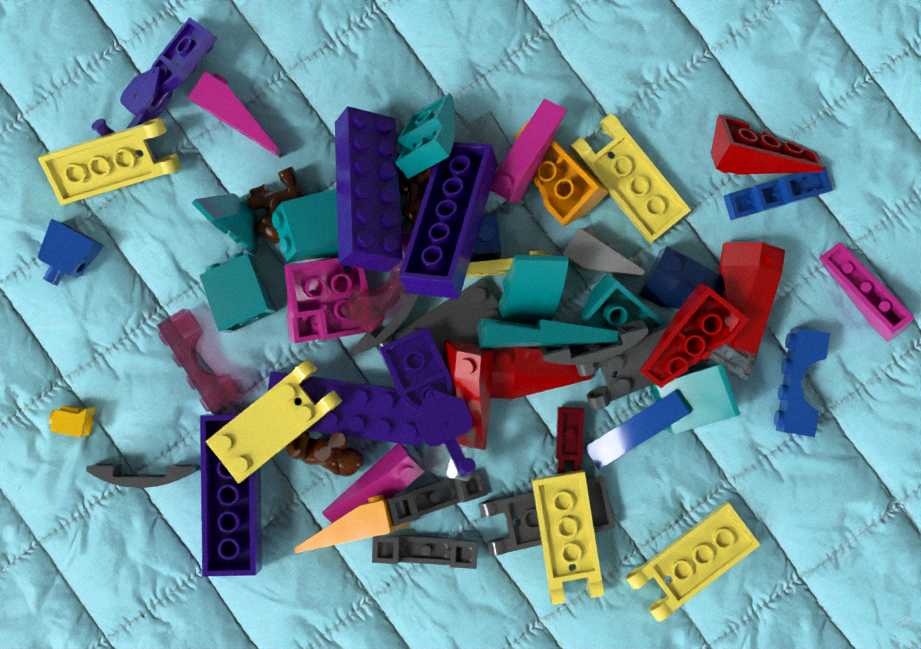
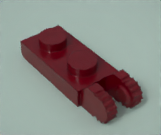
(569, 437)

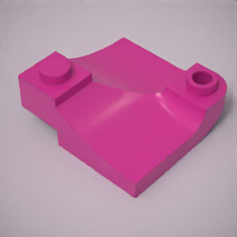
(316, 296)

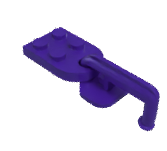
(153, 89)
(418, 369)

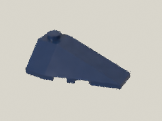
(675, 278)

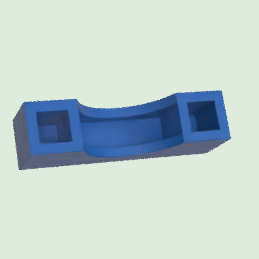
(794, 412)

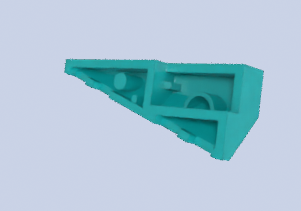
(509, 334)

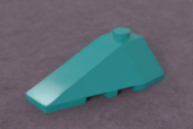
(232, 217)
(614, 305)

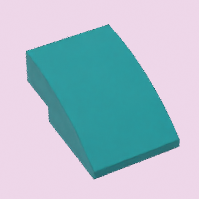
(427, 137)
(532, 288)

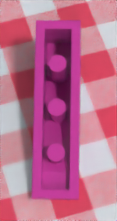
(218, 99)
(527, 152)
(867, 293)
(386, 477)

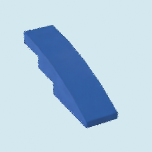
(777, 193)
(637, 429)

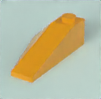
(566, 184)
(361, 523)

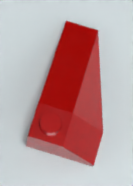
(749, 152)
(751, 282)
(695, 332)
(524, 372)
(471, 382)

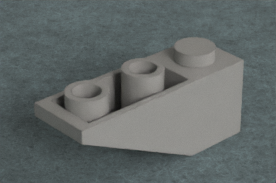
(594, 256)

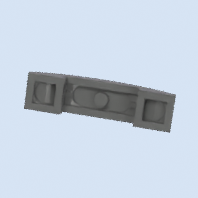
(628, 336)
(368, 341)
(112, 474)
(434, 497)
(425, 550)

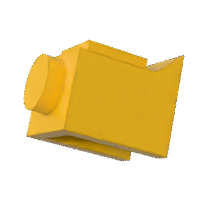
(72, 420)

